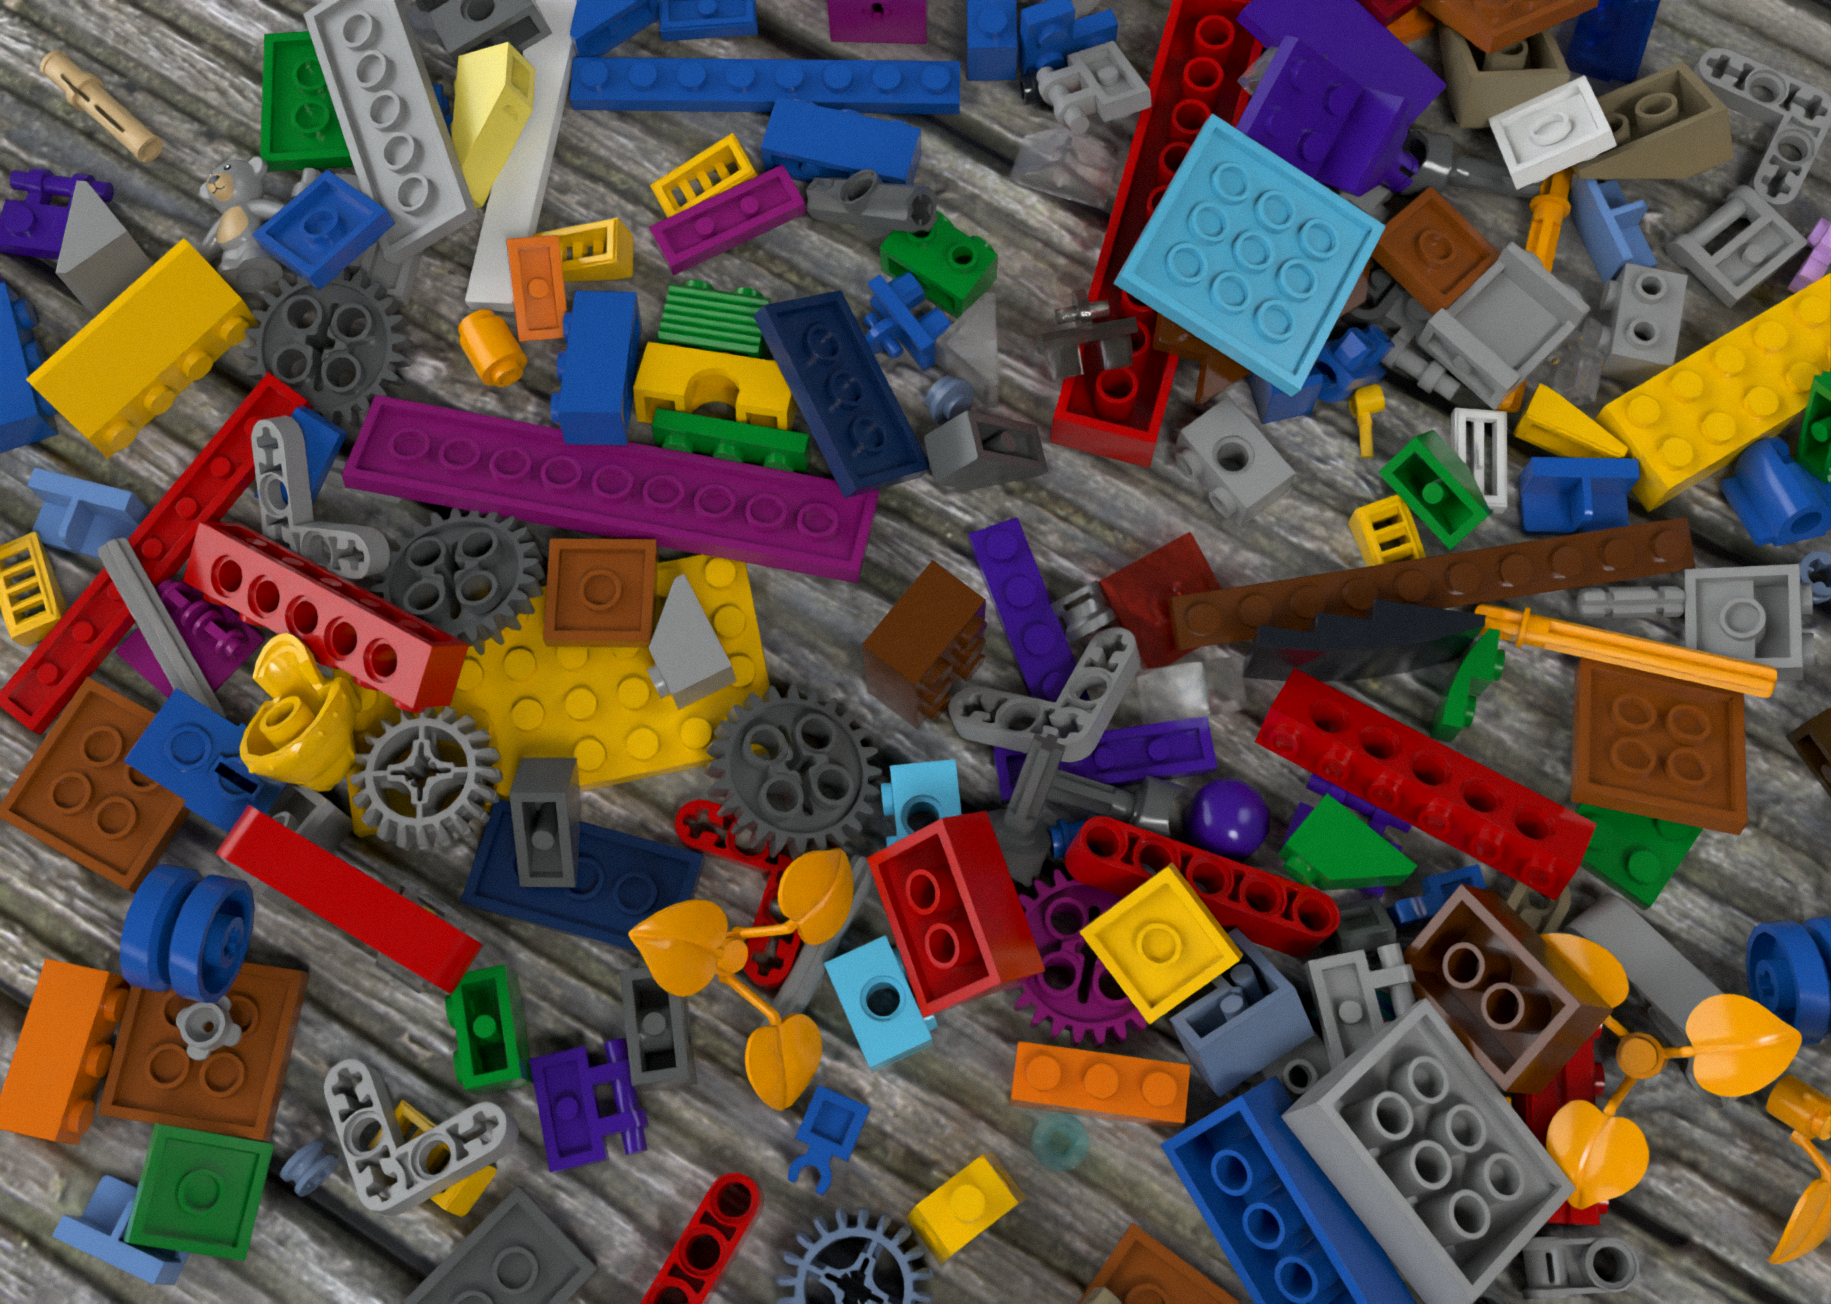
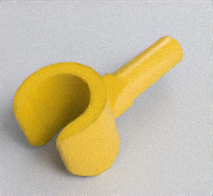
(1362, 404)

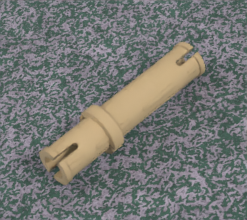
(87, 93)

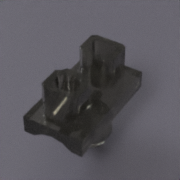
(1111, 337)

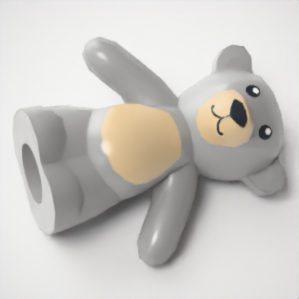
(237, 194)

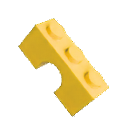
(689, 377)

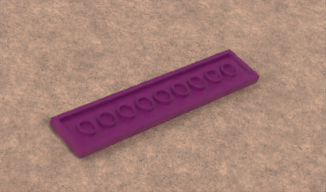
(612, 489)

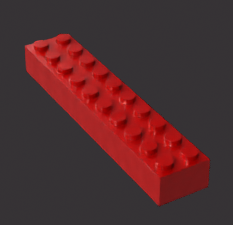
(1192, 77)

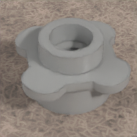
(192, 1023)

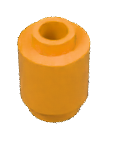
(491, 348)

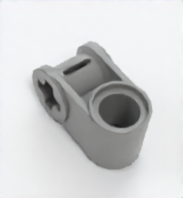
(1565, 1266)

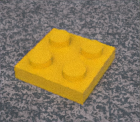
(1161, 943)

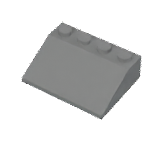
(1430, 1156)

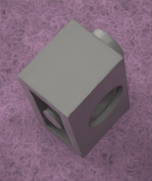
(1229, 434)

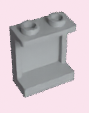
(1504, 325)

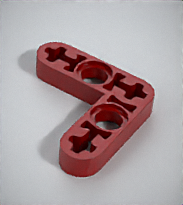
(708, 846)

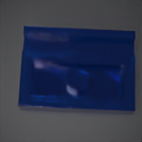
(1611, 39)

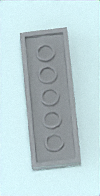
(391, 121)

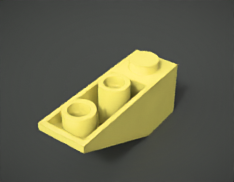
(489, 113)

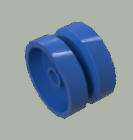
(187, 933)
(1792, 974)

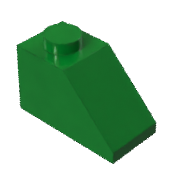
(1437, 487)
(1342, 852)

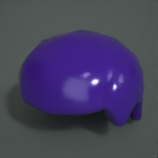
(1227, 819)

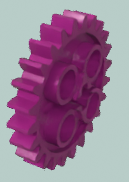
(1061, 950)

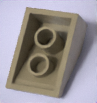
(1495, 82)
(1662, 129)

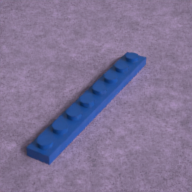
(756, 84)

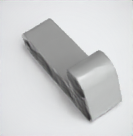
(1660, 979)

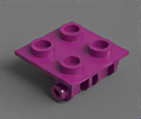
(210, 631)

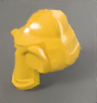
(307, 726)

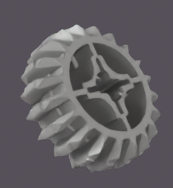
(383, 774)

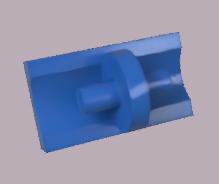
(893, 305)
(1352, 362)

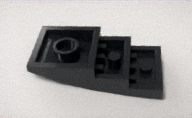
(1344, 648)

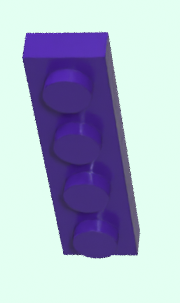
(1024, 609)
(1129, 755)

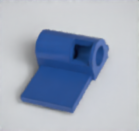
(1777, 496)
(200, 761)

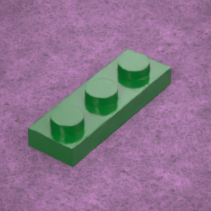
(732, 440)

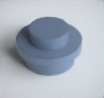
(949, 398)

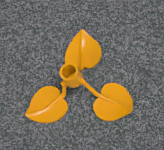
(692, 944)
(1735, 1051)
(1810, 1117)

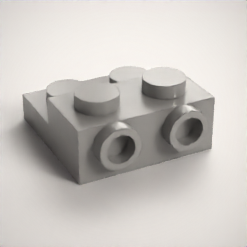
(1751, 615)

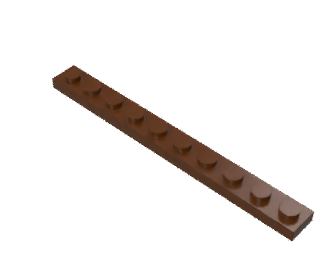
(1435, 581)

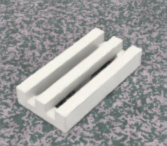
(1477, 417)

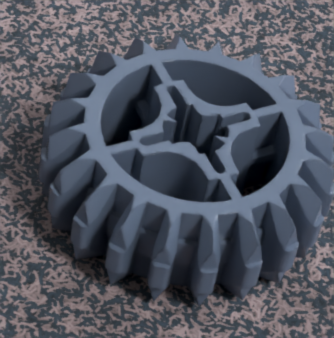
(877, 1239)

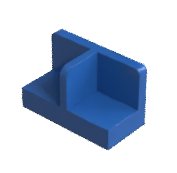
(1575, 494)

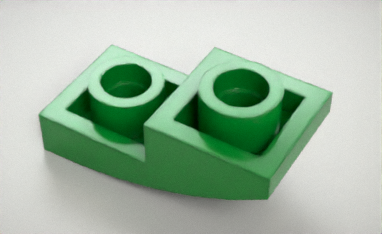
(1472, 676)

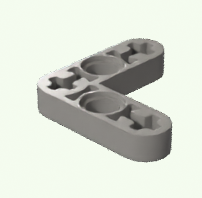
(1789, 124)
(282, 443)
(1065, 714)
(408, 1160)

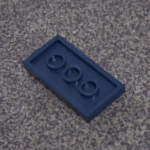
(842, 393)
(616, 888)

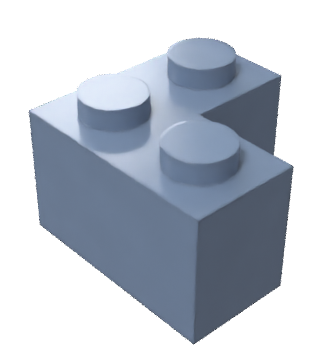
(1242, 1021)

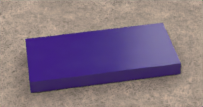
(1350, 41)

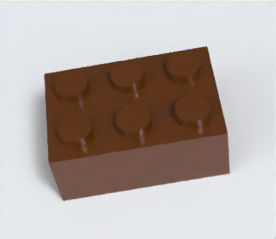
(926, 646)
(1503, 990)

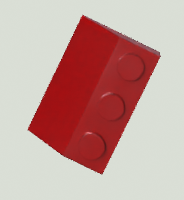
(955, 913)

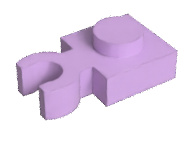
(1818, 258)

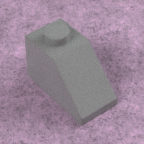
(687, 650)

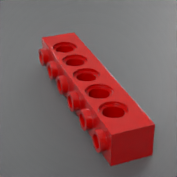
(330, 615)
(1426, 784)

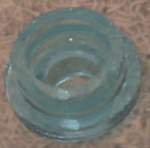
(1073, 1129)

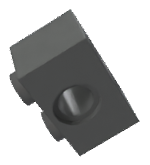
(486, 23)
(656, 1033)

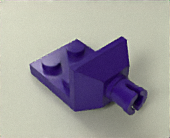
(1329, 123)

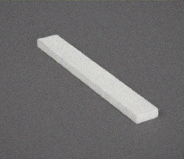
(521, 184)

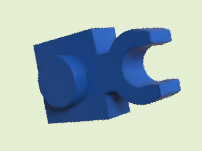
(831, 1130)

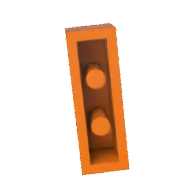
(62, 1052)
(1100, 1085)

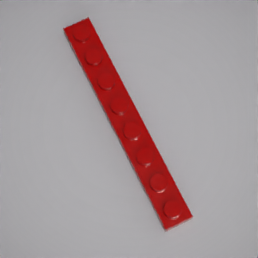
(162, 545)

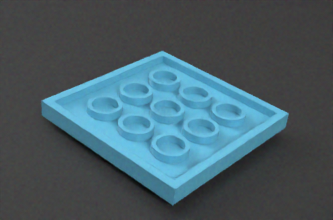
(1250, 255)

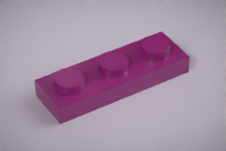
(728, 219)

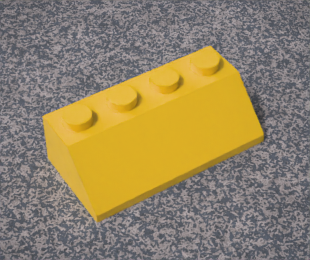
(144, 349)

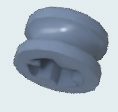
(1817, 562)
(309, 1167)

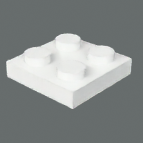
(1552, 132)

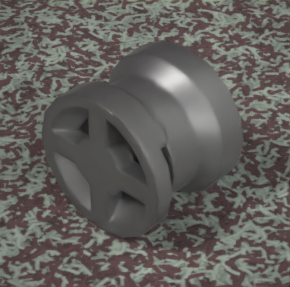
(1085, 616)

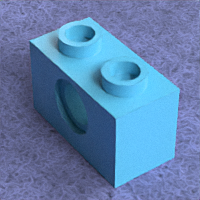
(920, 788)
(855, 979)

